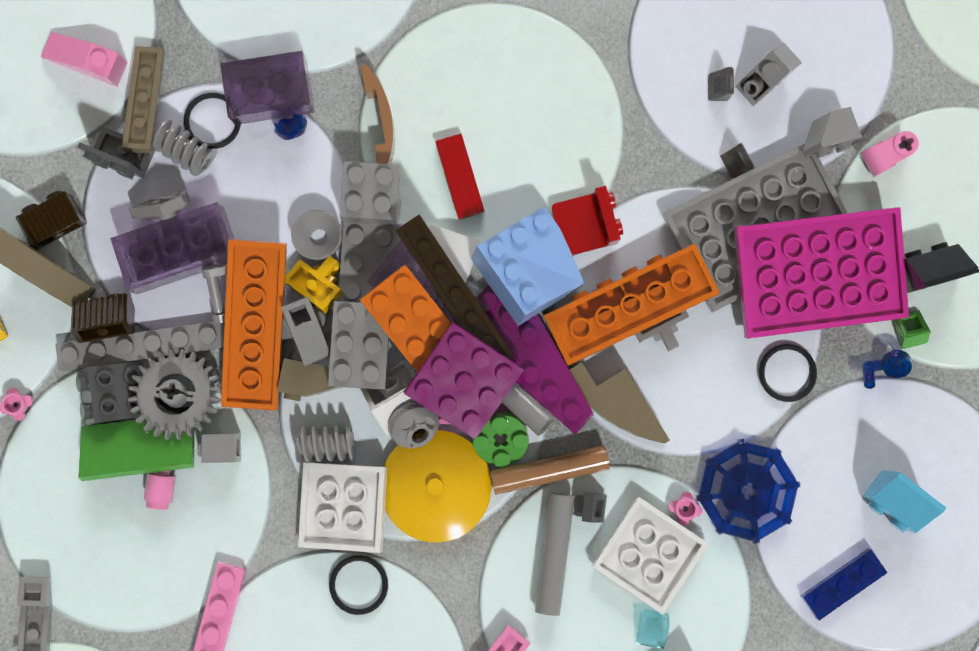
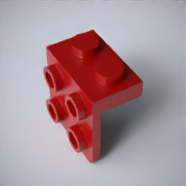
(588, 221)

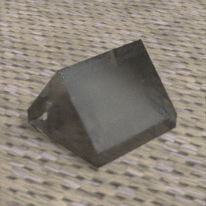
(737, 161)

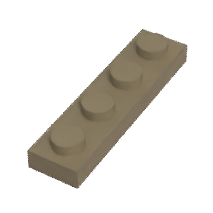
(143, 100)

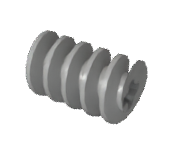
(181, 149)
(325, 443)

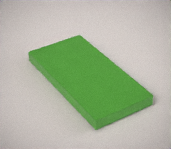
(128, 450)

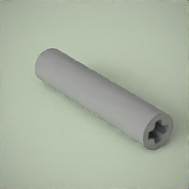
(528, 409)
(554, 554)

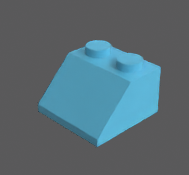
(902, 501)

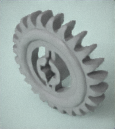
(148, 391)

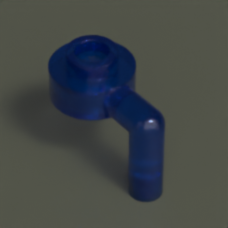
(894, 364)

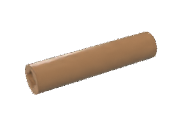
(549, 470)

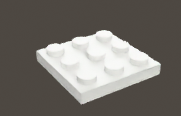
(342, 507)
(650, 555)

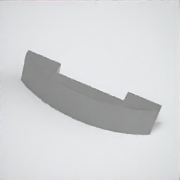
(36, 613)

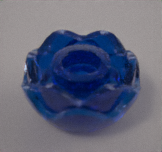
(291, 127)

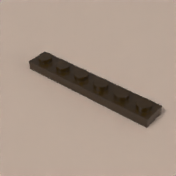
(449, 283)

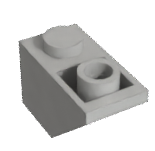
(768, 74)
(831, 132)
(306, 331)

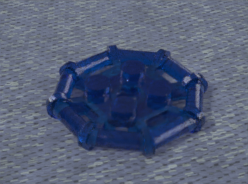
(733, 497)

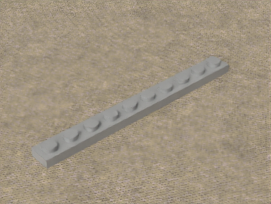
(147, 344)

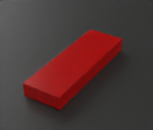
(460, 176)

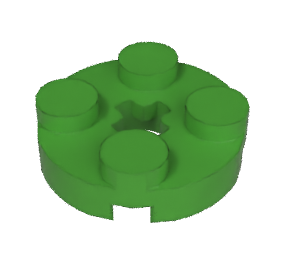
(507, 452)

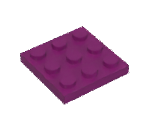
(463, 380)

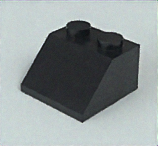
(937, 267)

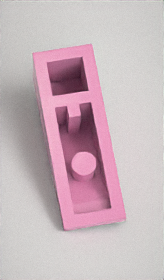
(85, 58)

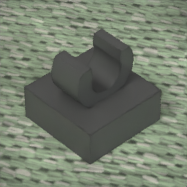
(593, 507)

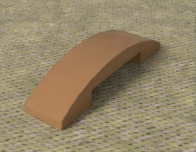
(374, 89)

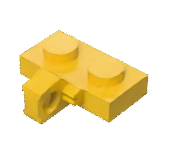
(316, 282)

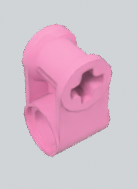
(887, 153)

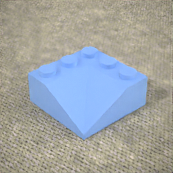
(528, 266)

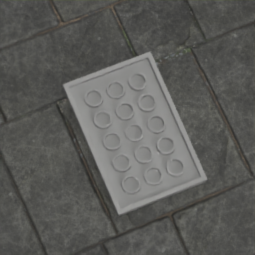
(772, 192)

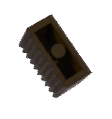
(50, 219)
(102, 318)

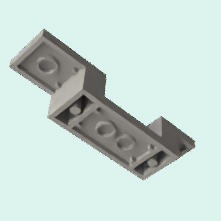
(369, 220)

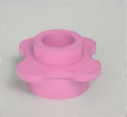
(7, 404)
(684, 516)

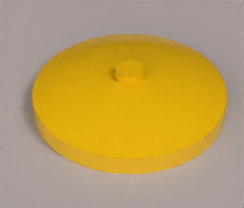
(437, 488)

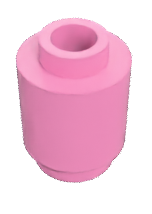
(159, 489)

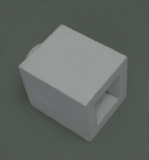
(219, 448)

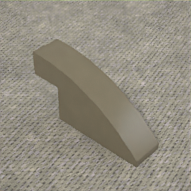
(42, 270)
(620, 404)

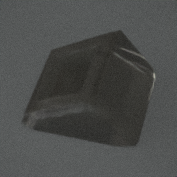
(721, 84)

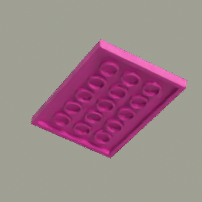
(821, 272)

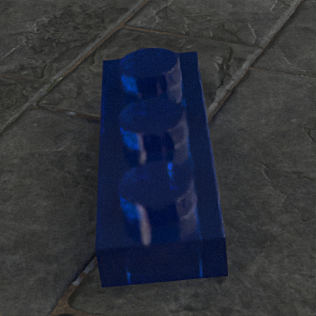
(843, 584)

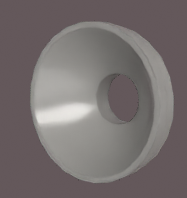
(306, 225)
(408, 420)

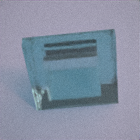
(653, 629)

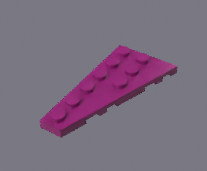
(544, 371)

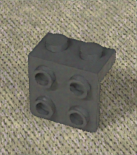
(109, 153)
(107, 392)

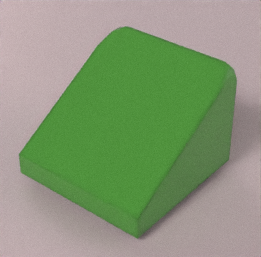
(912, 330)

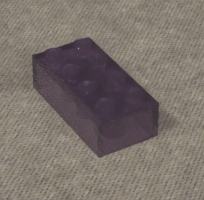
(173, 248)

